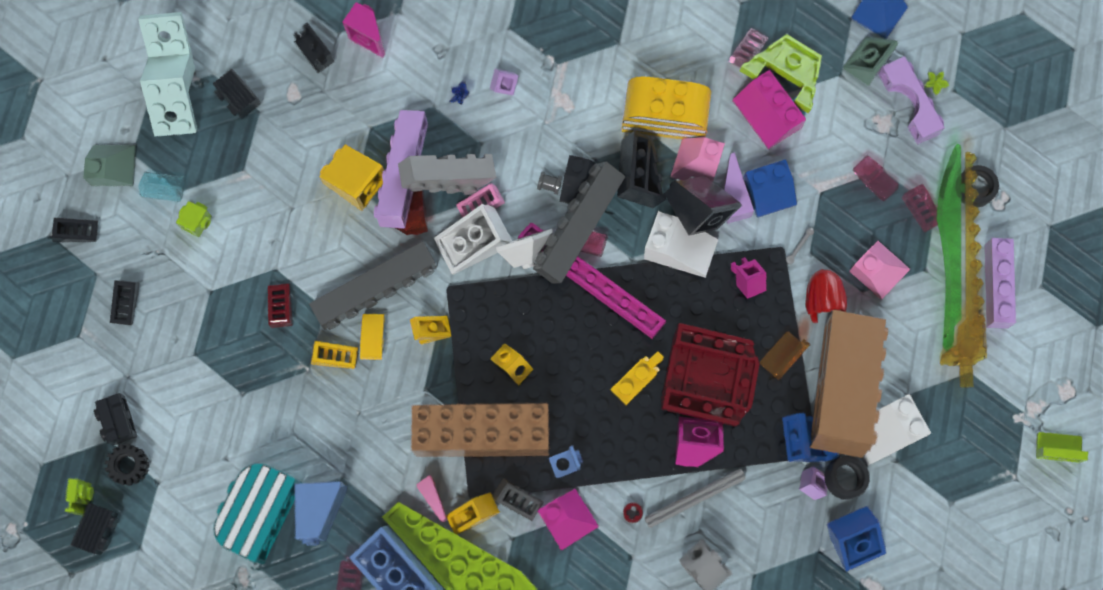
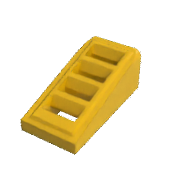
(335, 347)

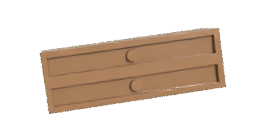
(849, 384)
(480, 430)

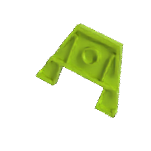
(792, 62)

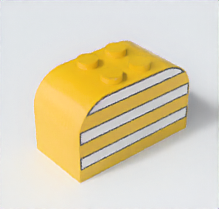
(666, 108)

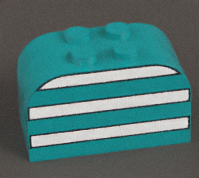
(254, 511)

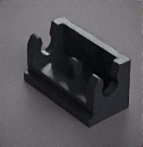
(313, 48)

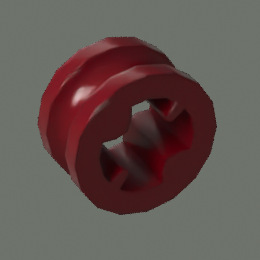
(628, 507)

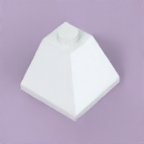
(524, 250)

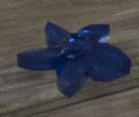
(460, 93)

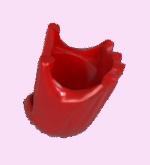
(824, 294)

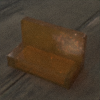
(784, 354)

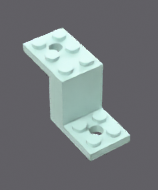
(167, 74)

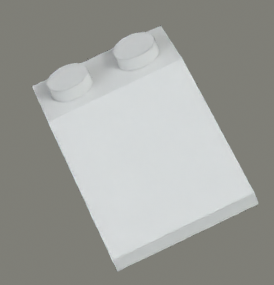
(472, 238)
(673, 247)
(896, 428)

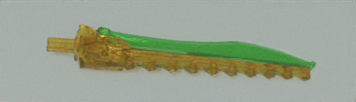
(971, 334)

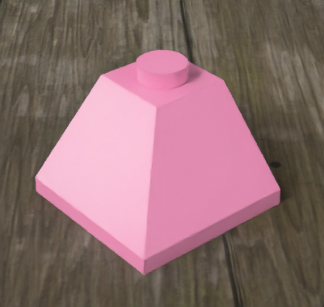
(697, 158)
(879, 270)

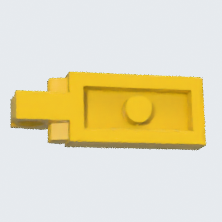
(637, 378)

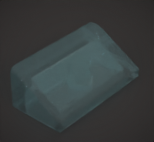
(162, 186)

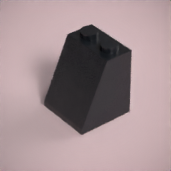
(700, 204)

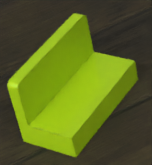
(1060, 447)

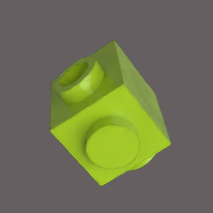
(194, 218)

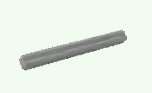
(695, 498)

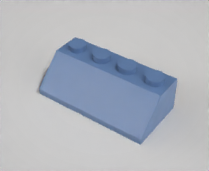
(391, 564)

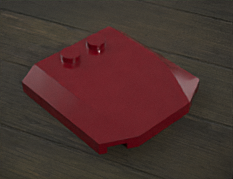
(710, 375)

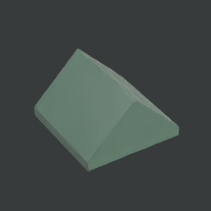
(870, 58)

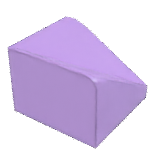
(504, 82)
(813, 483)

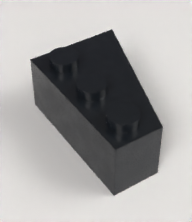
(640, 171)

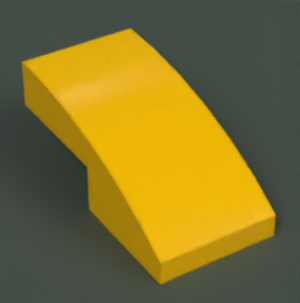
(372, 336)

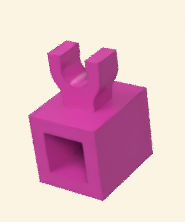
(750, 277)

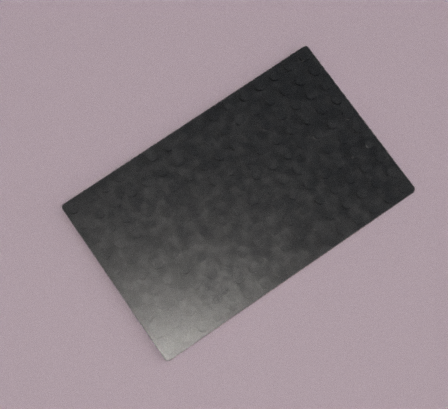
(586, 348)

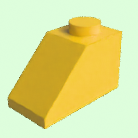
(472, 513)

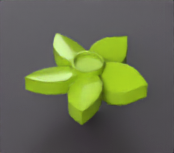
(936, 82)

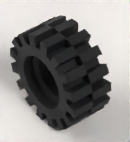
(115, 459)

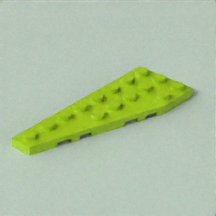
(451, 558)

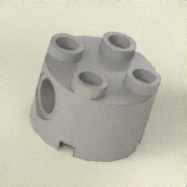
(705, 566)

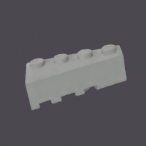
(446, 173)

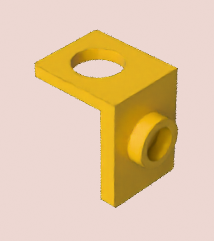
(509, 361)

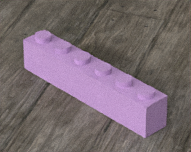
(406, 142)

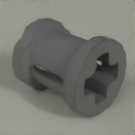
(549, 183)

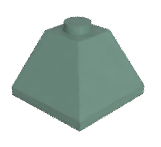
(110, 165)

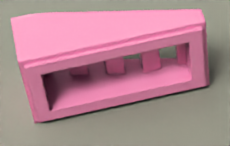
(484, 192)
(430, 493)

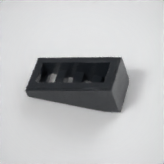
(67, 223)
(117, 293)

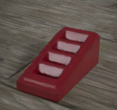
(279, 322)

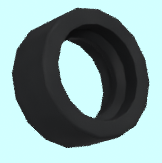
(992, 180)
(860, 470)

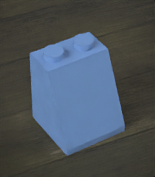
(316, 510)

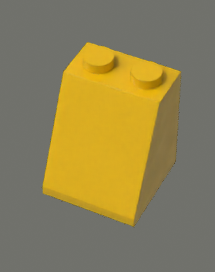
(353, 176)

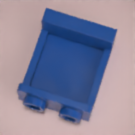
(797, 438)

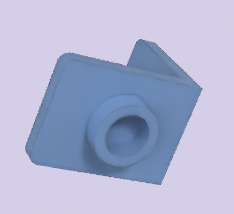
(574, 462)

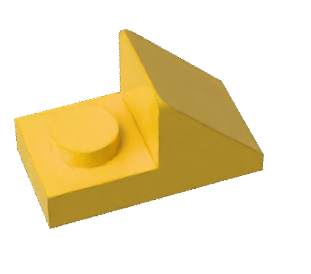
(430, 328)

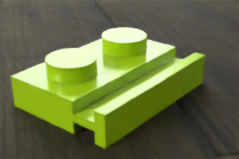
(78, 495)

